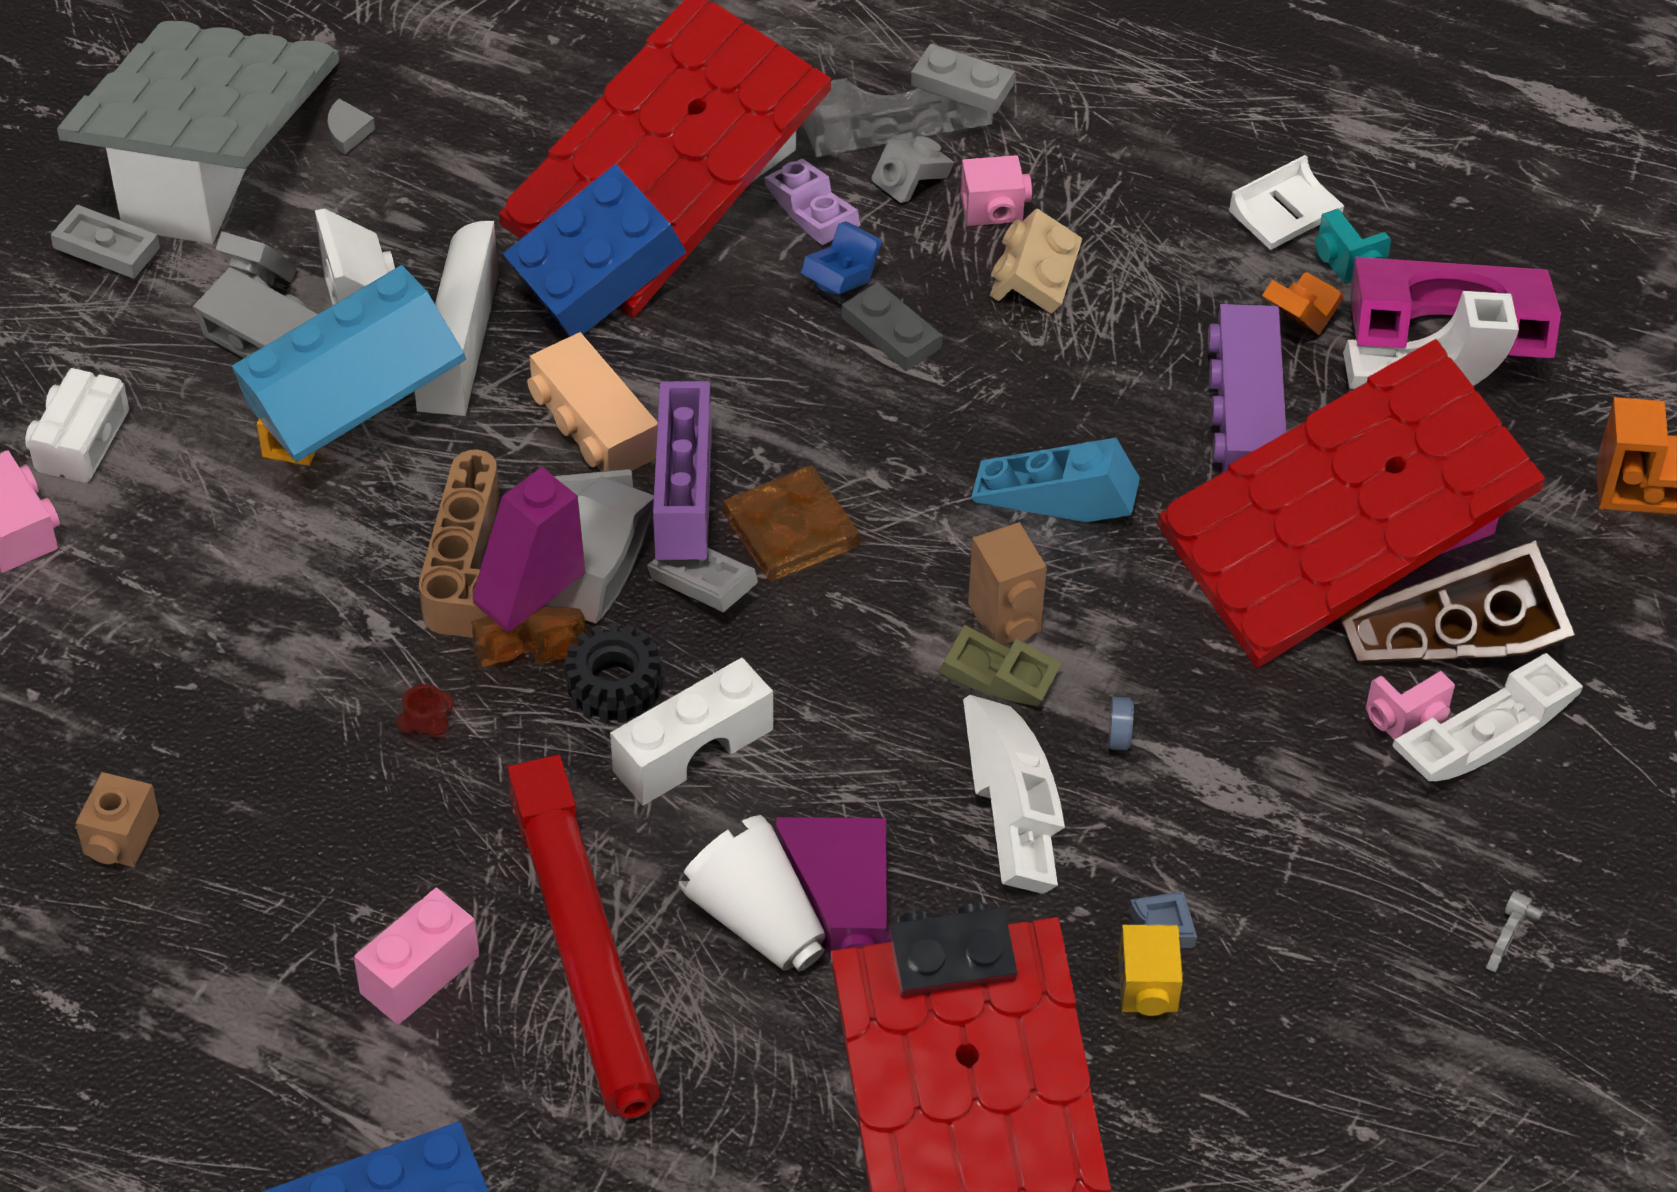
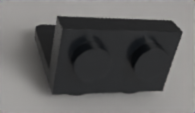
(952, 949)

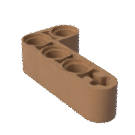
(459, 544)

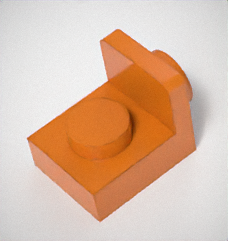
(1305, 302)

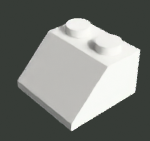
(349, 255)

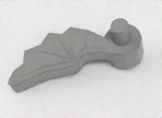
(1517, 908)

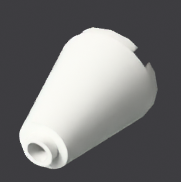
(756, 895)

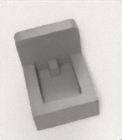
(907, 162)

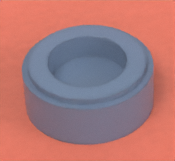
(1121, 723)

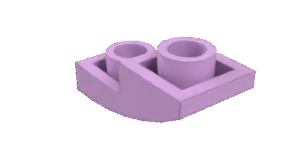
(809, 201)

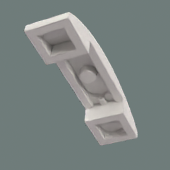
(1491, 726)

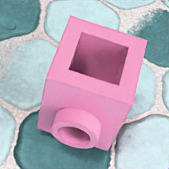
(994, 190)

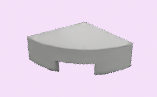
(348, 125)

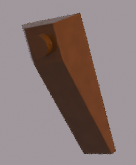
(1474, 612)

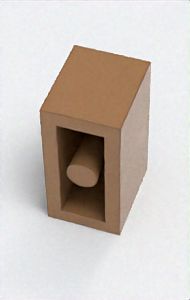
(1007, 584)

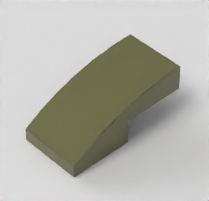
(987, 666)

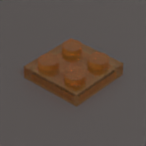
(791, 523)

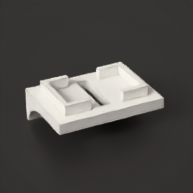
(1296, 189)

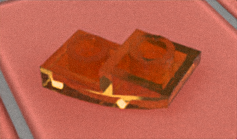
(543, 633)

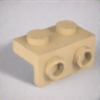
(1036, 260)

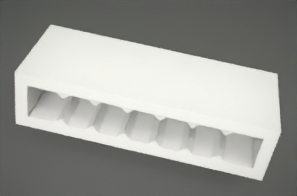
(465, 305)

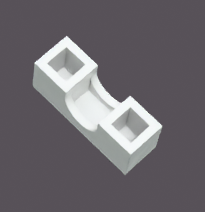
(657, 746)

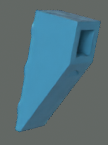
(1064, 482)

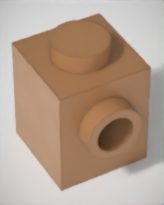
(117, 820)

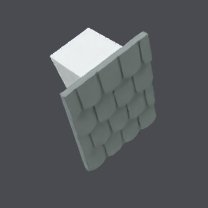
(191, 118)

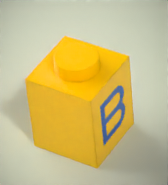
(1150, 969)

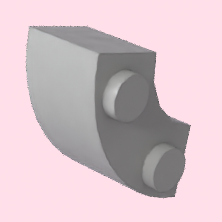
(613, 532)

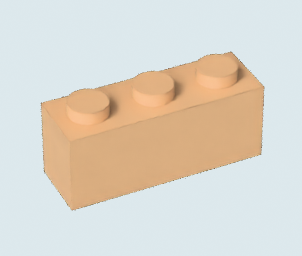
(593, 405)

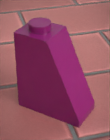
(531, 550)
(841, 874)

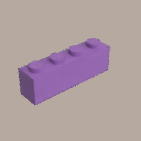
(1247, 380)
(682, 471)

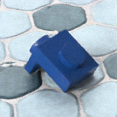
(846, 262)

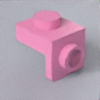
(1403, 712)

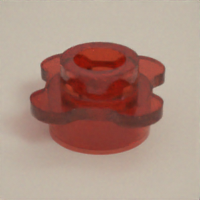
(425, 699)

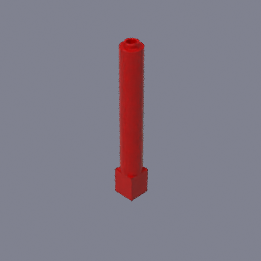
(583, 936)

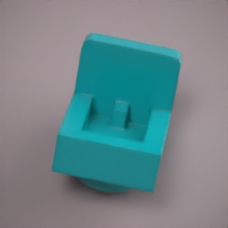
(1340, 244)

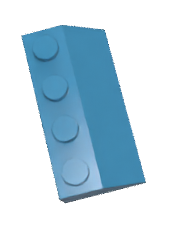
(348, 363)

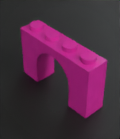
(1394, 291)

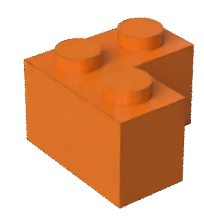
(1637, 459)

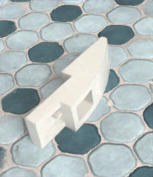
(1022, 791)

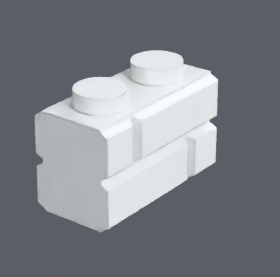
(77, 425)

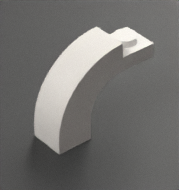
(1474, 338)

